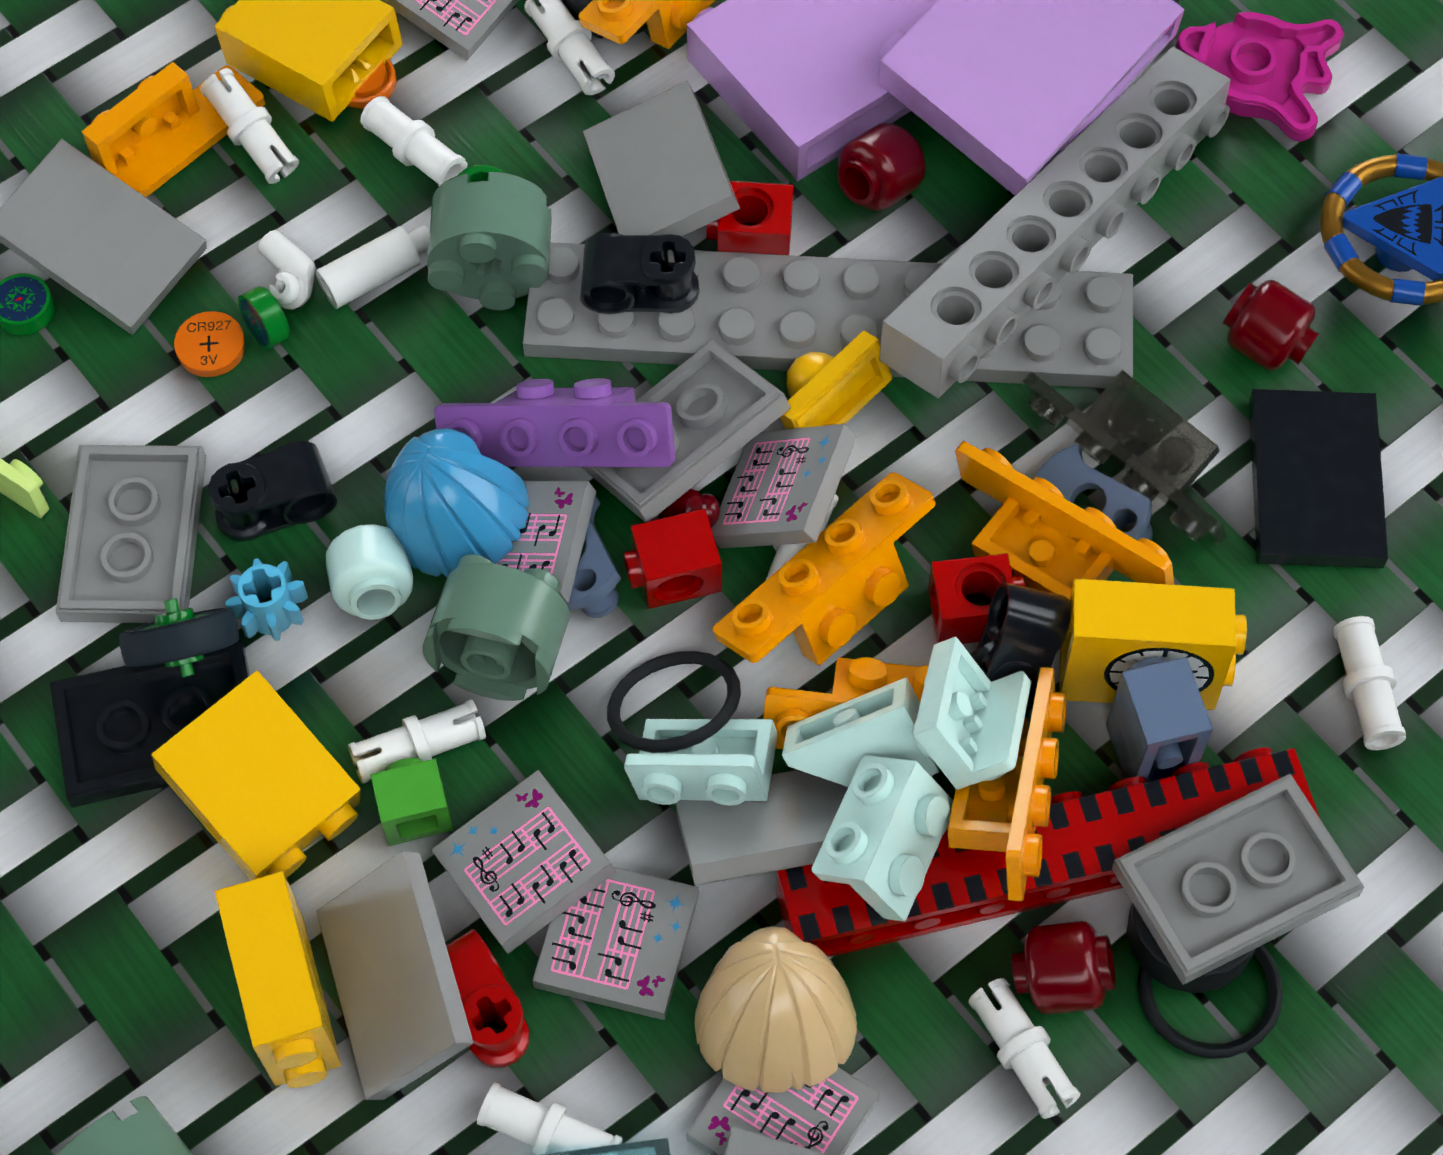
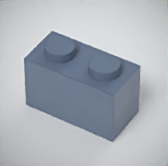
(1158, 719)

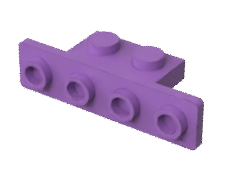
(566, 426)

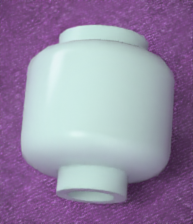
(368, 571)

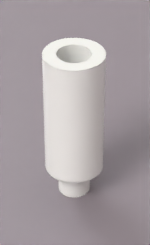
(372, 265)

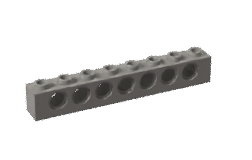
(1054, 223)

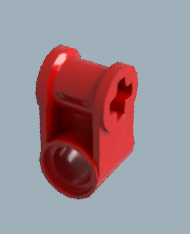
(488, 998)

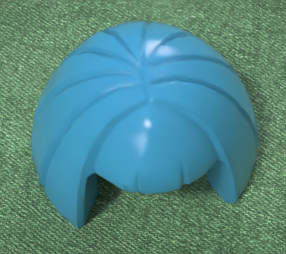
(452, 502)

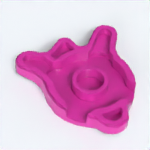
(1268, 66)

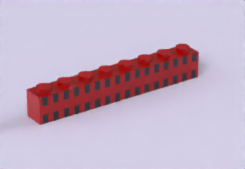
(1076, 856)

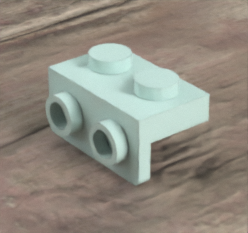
(967, 720)
(722, 769)
(885, 834)

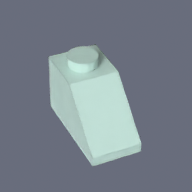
(869, 725)

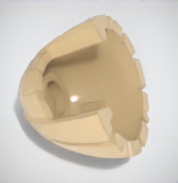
(775, 1014)

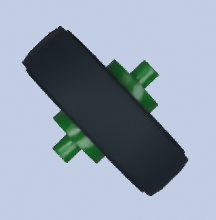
(178, 637)

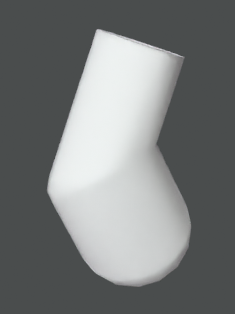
(295, 271)

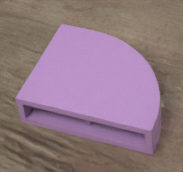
(802, 70)
(1022, 75)

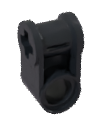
(633, 273)
(277, 489)
(1022, 633)

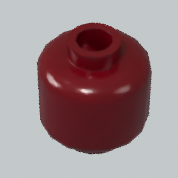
(881, 167)
(1271, 325)
(1065, 968)

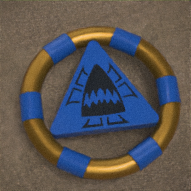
(1400, 226)

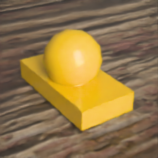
(834, 388)

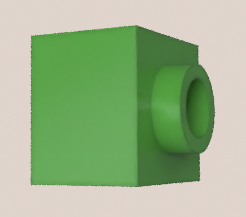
(411, 800)

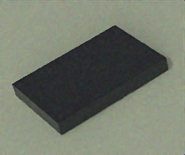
(1317, 479)
(123, 714)

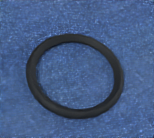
(687, 740)
(1217, 1050)

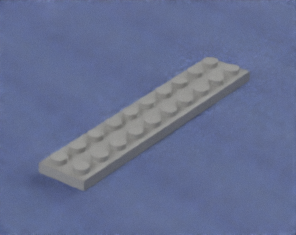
(790, 305)

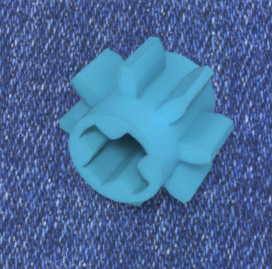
(263, 582)

